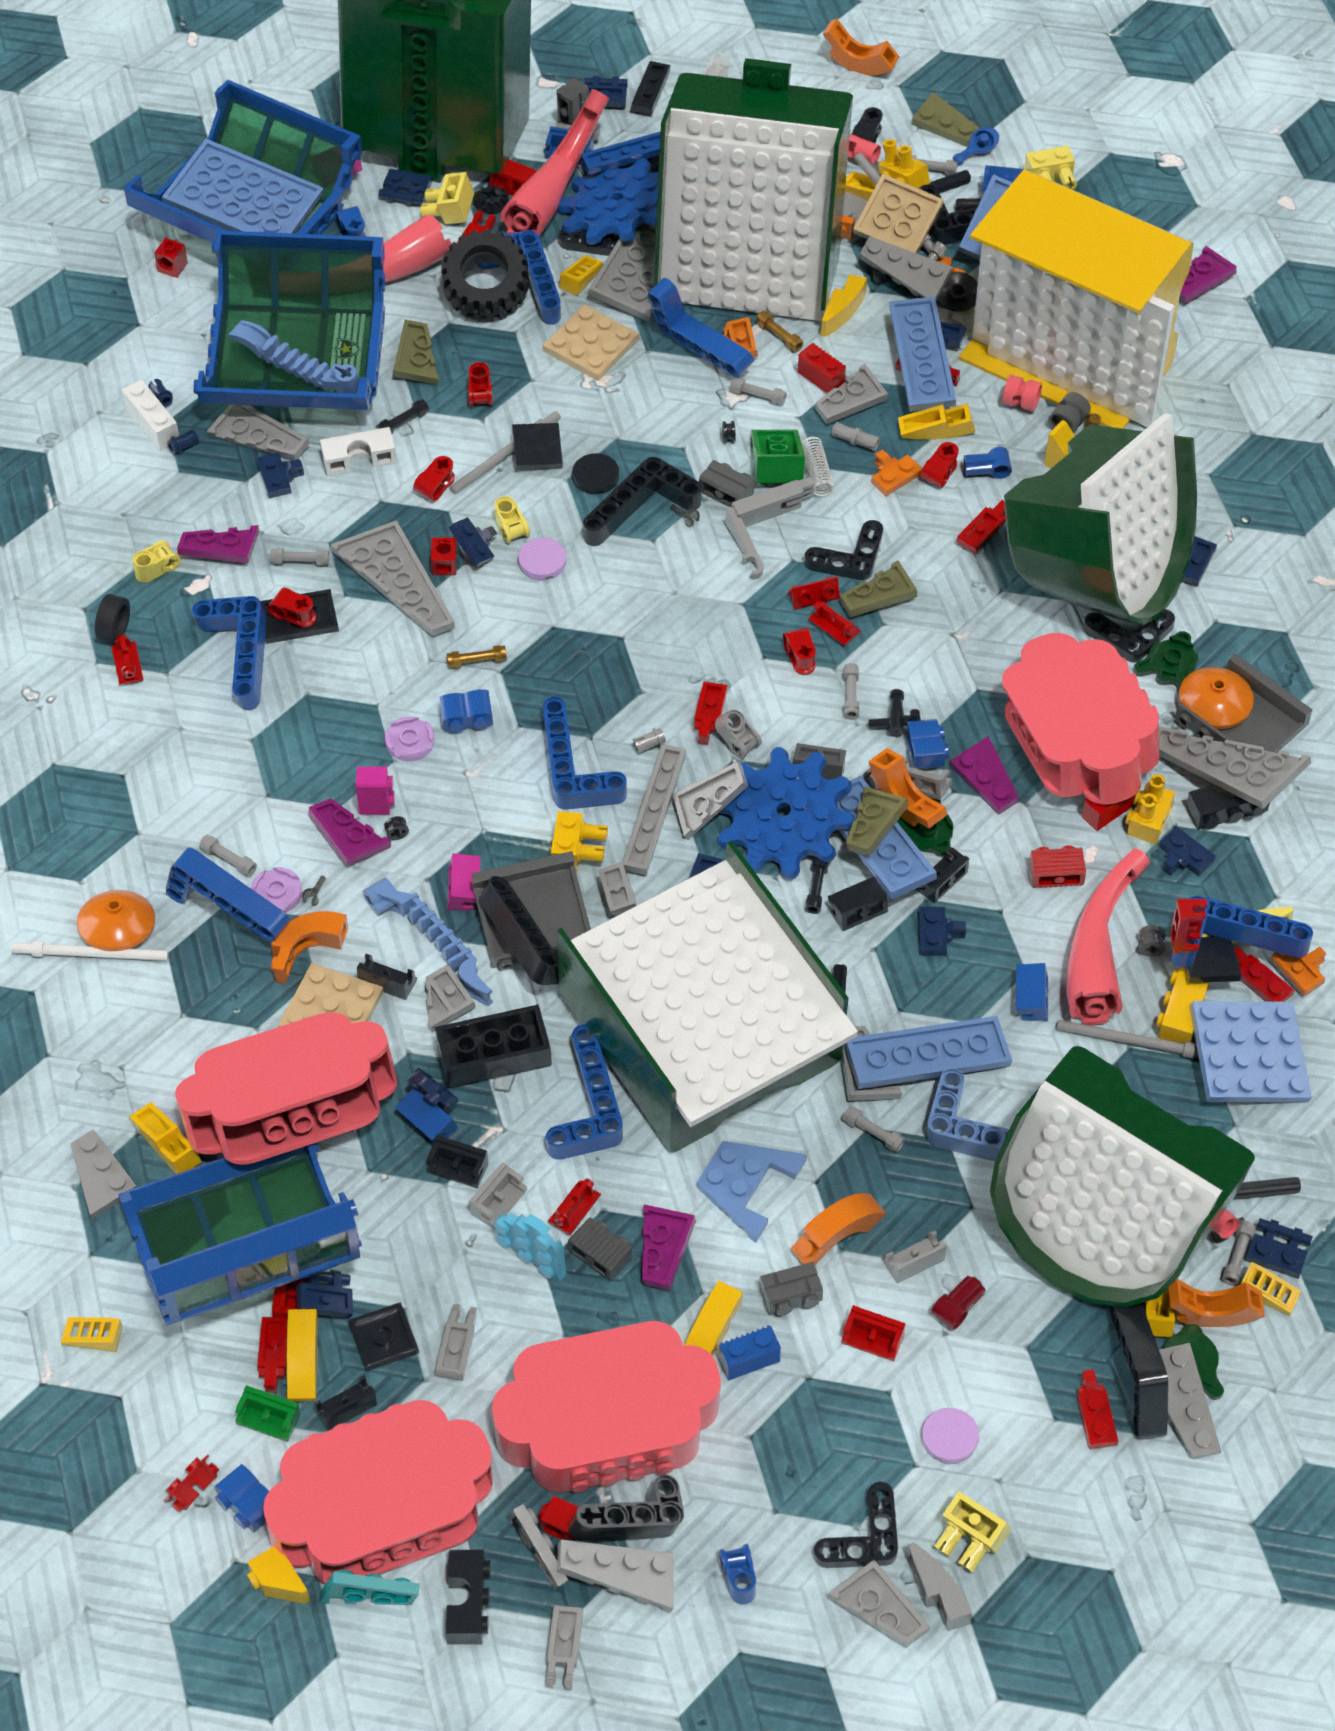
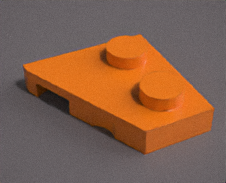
(741, 333)

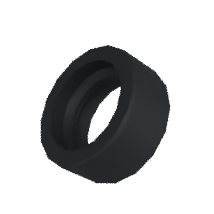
(112, 617)

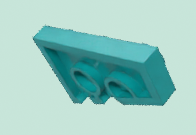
(356, 1588)

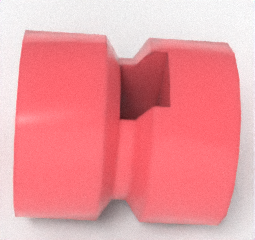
(1022, 393)

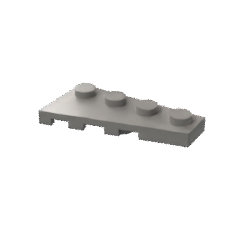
(1188, 1403)

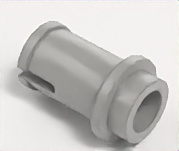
(649, 740)

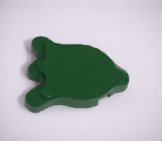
(1170, 659)
(932, 839)
(1205, 1356)

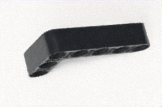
(948, 227)
(649, 477)
(520, 931)
(1145, 1368)

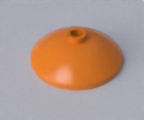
(1219, 706)
(116, 920)

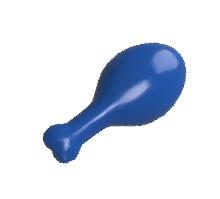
(981, 142)

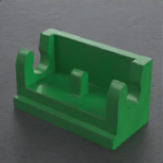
(267, 1413)

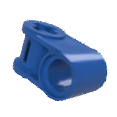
(350, 221)
(738, 1569)

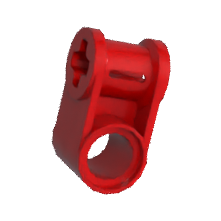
(479, 384)
(941, 464)
(435, 478)
(292, 608)
(800, 650)

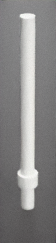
(39, 949)

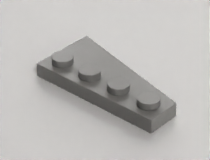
(918, 273)
(258, 431)
(626, 1570)

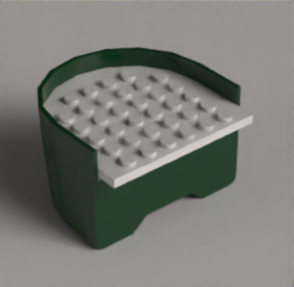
(1109, 521)
(1108, 1185)

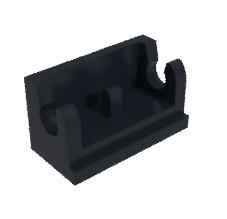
(949, 872)
(858, 903)
(392, 980)
(457, 1161)
(346, 1404)

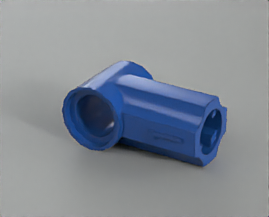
(995, 463)

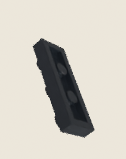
(650, 87)

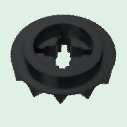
(495, 203)

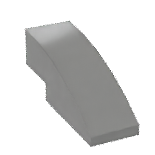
(939, 1588)

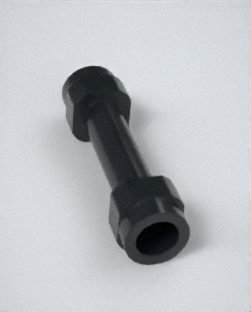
(418, 409)
(814, 900)

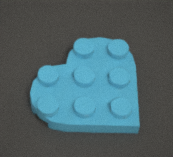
(532, 1243)

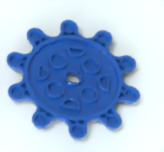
(599, 212)
(804, 829)

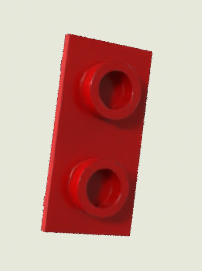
(810, 593)
(833, 623)
(126, 660)
(575, 1206)
(198, 1473)

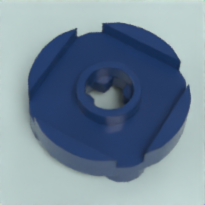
(433, 1090)

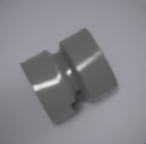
(1071, 409)

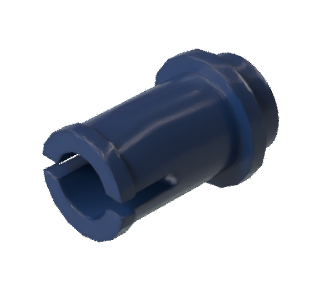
(161, 393)
(177, 444)

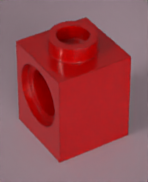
(171, 257)
(444, 556)
(556, 1517)

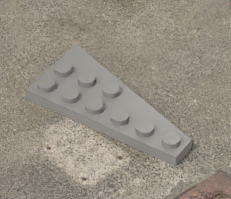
(628, 274)
(393, 568)
(1233, 765)

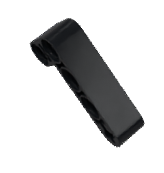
(592, 1520)

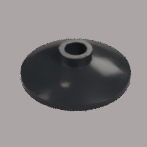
(962, 285)

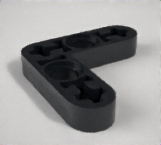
(604, 247)
(852, 561)
(1128, 640)
(869, 1544)

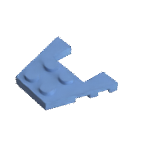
(735, 1176)

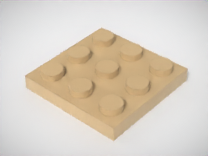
(898, 214)
(590, 342)
(332, 991)

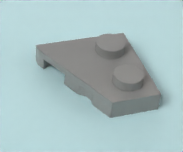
(446, 997)

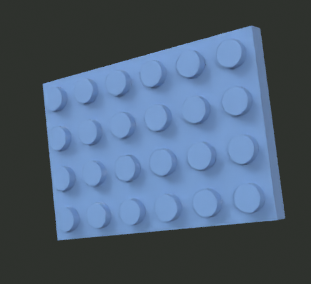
(241, 192)

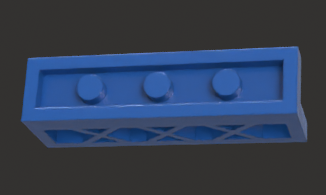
(620, 154)

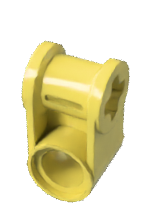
(510, 519)
(154, 561)

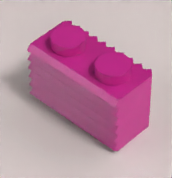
(374, 790)

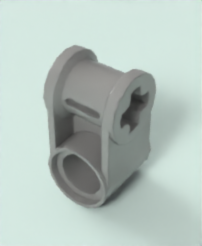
(739, 734)

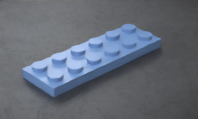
(922, 353)
(896, 860)
(927, 1052)

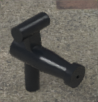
(896, 715)

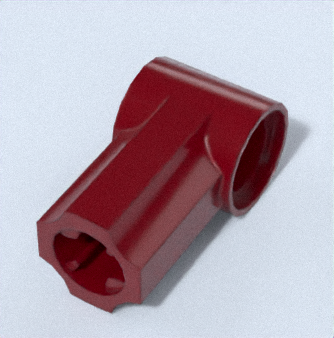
(954, 1308)

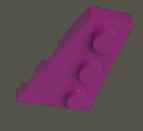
(1205, 273)
(225, 546)
(986, 775)
(345, 833)
(665, 1242)

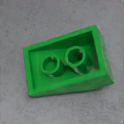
(777, 456)

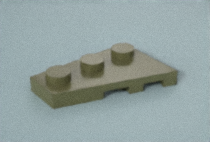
(944, 120)
(415, 355)
(883, 590)
(874, 820)

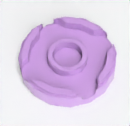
(542, 558)
(409, 739)
(279, 887)
(950, 1435)

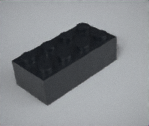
(493, 1045)

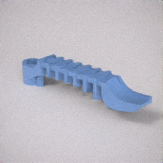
(339, 377)
(384, 897)

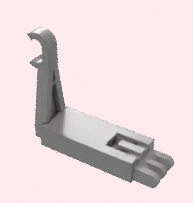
(761, 508)

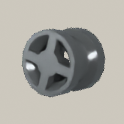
(1152, 940)

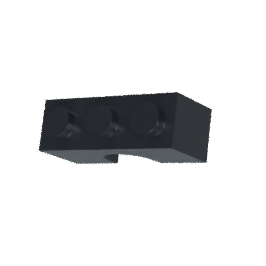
(1210, 809)
(467, 1621)

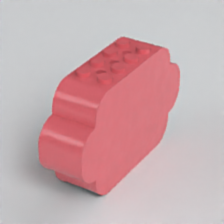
(1081, 718)
(286, 1088)
(606, 1406)
(380, 1491)

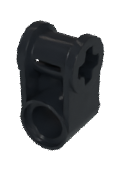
(869, 125)

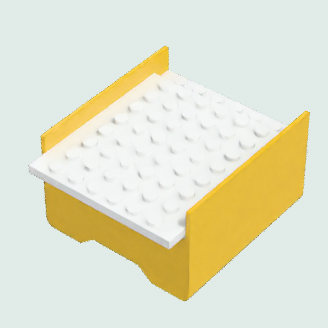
(1077, 299)

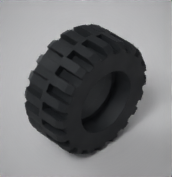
(478, 249)

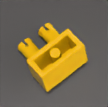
(902, 166)
(1151, 810)
(571, 831)

